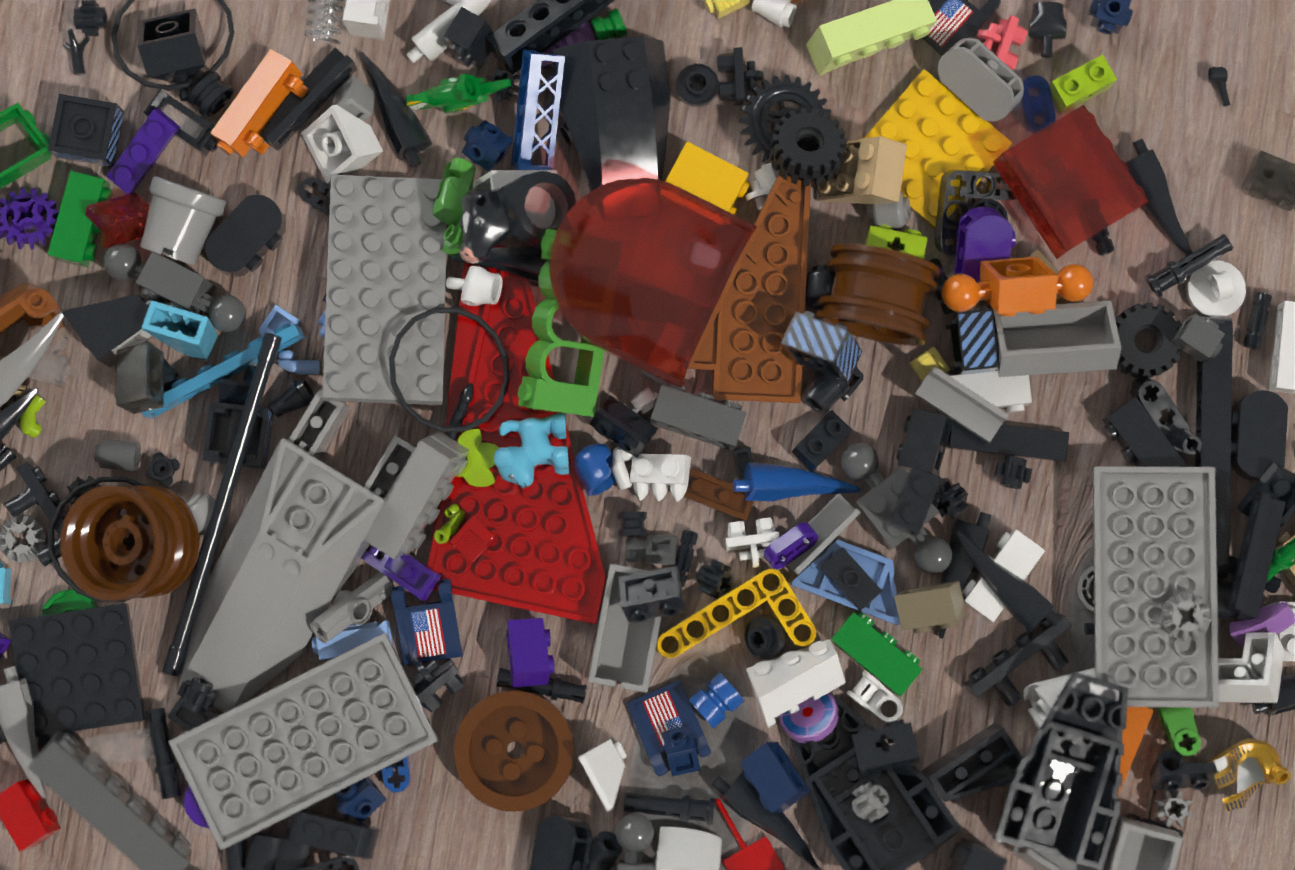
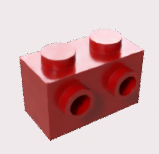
(27, 815)

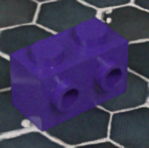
(528, 652)

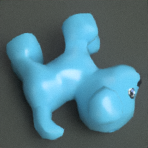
(518, 463)

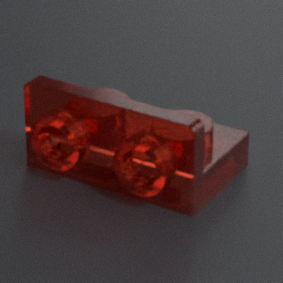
(119, 218)

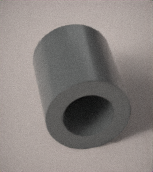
(118, 455)

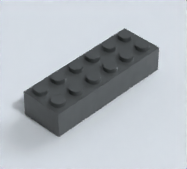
(109, 806)

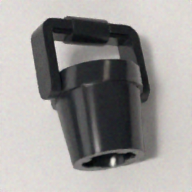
(826, 391)

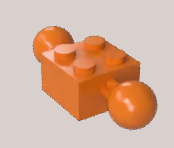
(1017, 286)

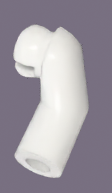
(619, 468)

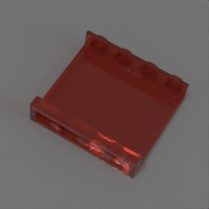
(1070, 181)

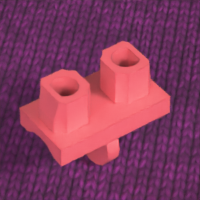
(1000, 36)

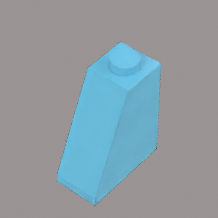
(181, 330)

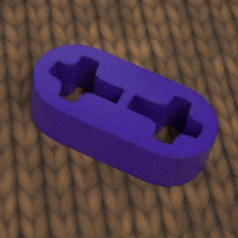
(790, 545)

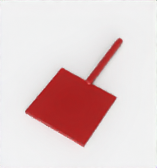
(755, 856)

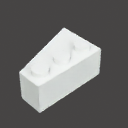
(366, 18)
(794, 678)

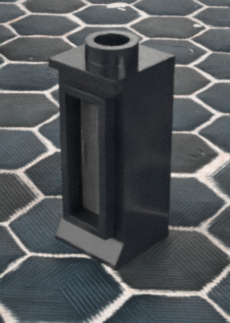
(193, 128)

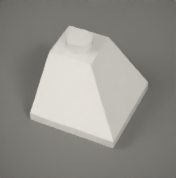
(340, 142)
(605, 769)

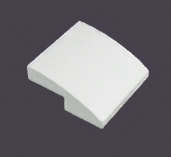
(688, 849)

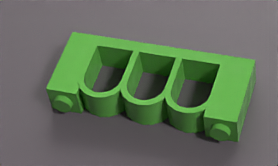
(539, 389)

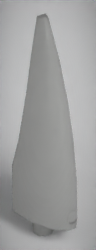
(20, 362)
(18, 723)

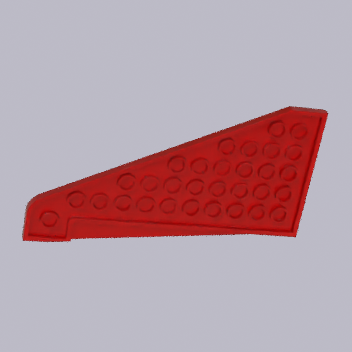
(544, 532)

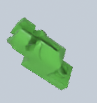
(448, 205)

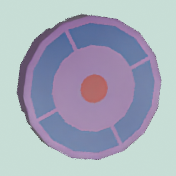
(812, 720)

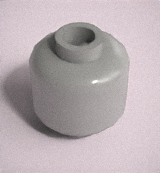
(890, 214)
(201, 508)

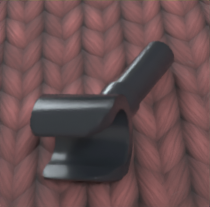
(1220, 75)

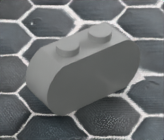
(980, 79)

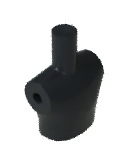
(1048, 25)

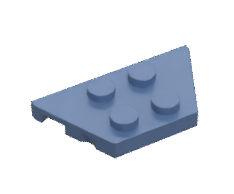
(879, 569)

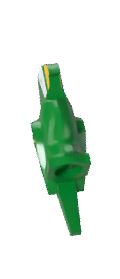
(456, 93)

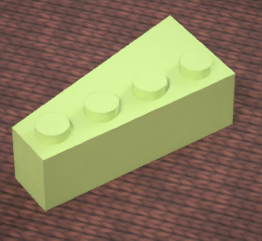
(869, 32)

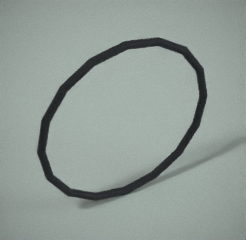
(179, 85)
(399, 395)
(56, 516)

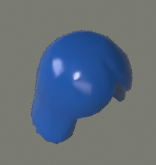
(594, 468)

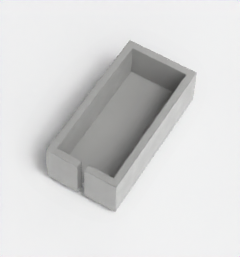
(1058, 341)
(417, 495)
(623, 648)
(1142, 847)

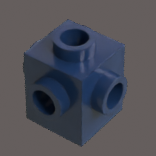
(1110, 15)
(486, 145)
(359, 799)

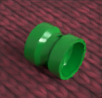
(607, 27)

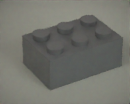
(698, 416)

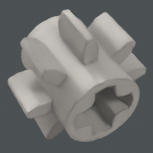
(870, 801)
(1180, 811)

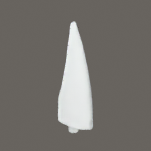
(431, 40)

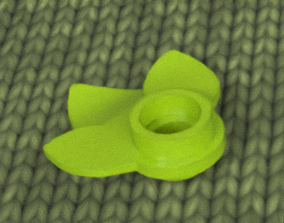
(479, 459)

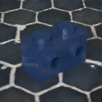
(774, 777)

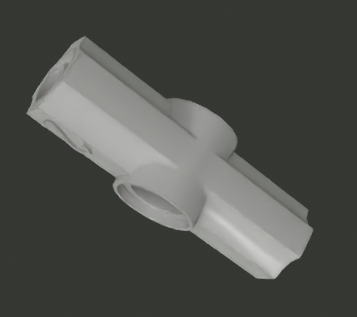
(352, 607)

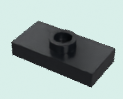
(851, 579)

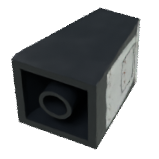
(110, 325)

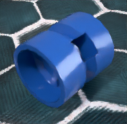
(716, 700)

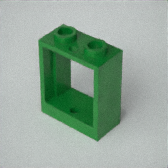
(38, 140)

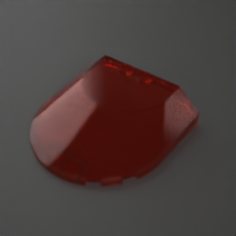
(644, 270)

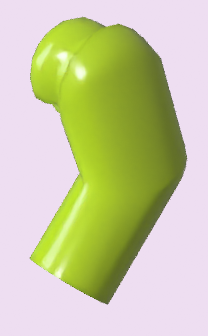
(28, 419)
(450, 529)

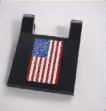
(956, 21)

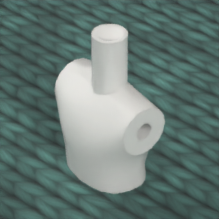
(478, 286)

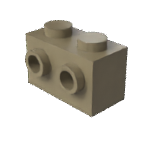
(930, 606)

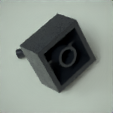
(172, 47)

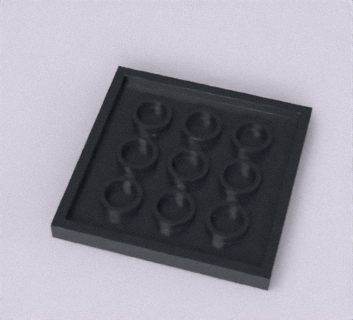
(79, 668)

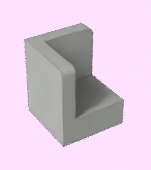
(355, 98)

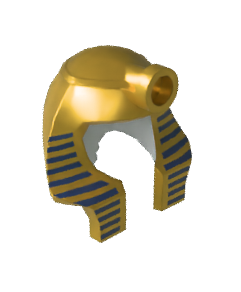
(1250, 764)

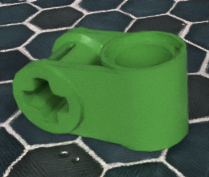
(1179, 722)

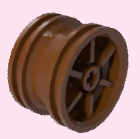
(879, 293)
(100, 535)

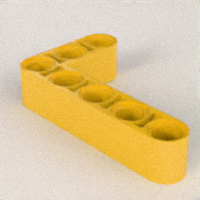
(736, 610)

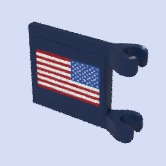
(427, 629)
(664, 711)

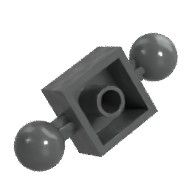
(171, 282)
(861, 463)
(634, 835)

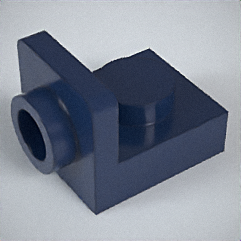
(681, 751)

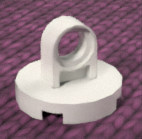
(1216, 289)

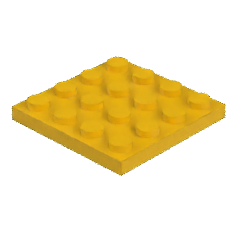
(939, 137)

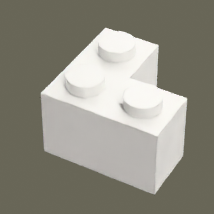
(1254, 676)

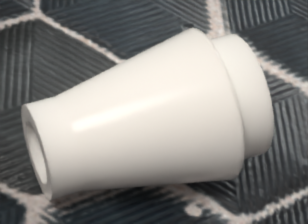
(777, 11)

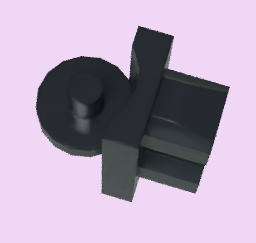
(735, 89)
(432, 678)

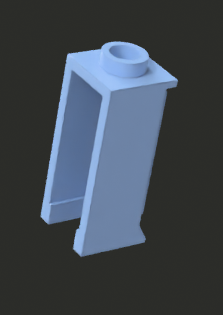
(349, 639)

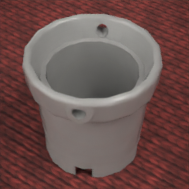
(179, 220)

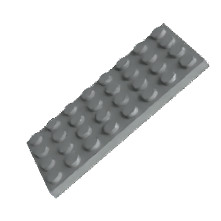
(380, 275)
(1149, 544)
(303, 741)

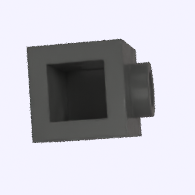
(1199, 337)

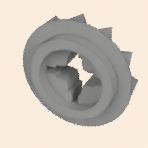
(35, 535)
(1171, 616)

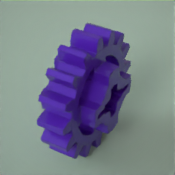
(27, 218)

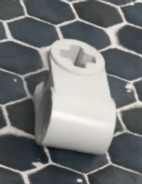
(874, 697)

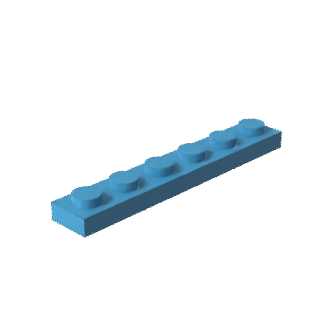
(233, 364)

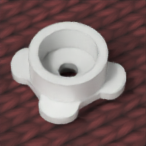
(644, 400)

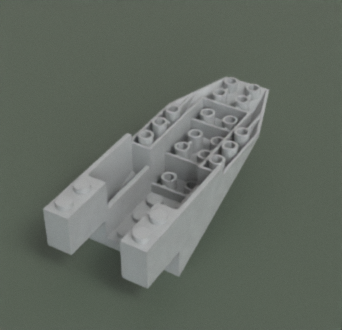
(286, 558)

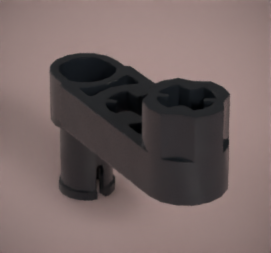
(1176, 428)

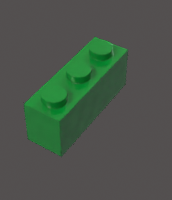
(74, 232)
(877, 653)

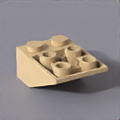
(868, 173)

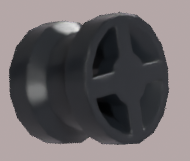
(632, 524)

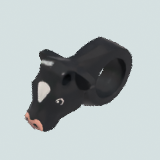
(497, 213)

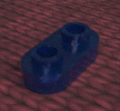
(1037, 105)

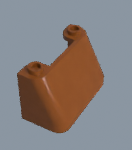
(28, 304)

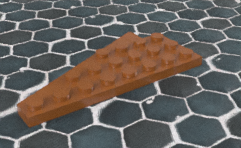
(759, 304)

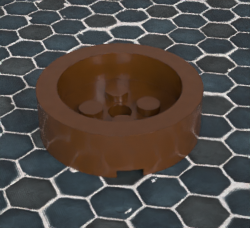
(483, 755)

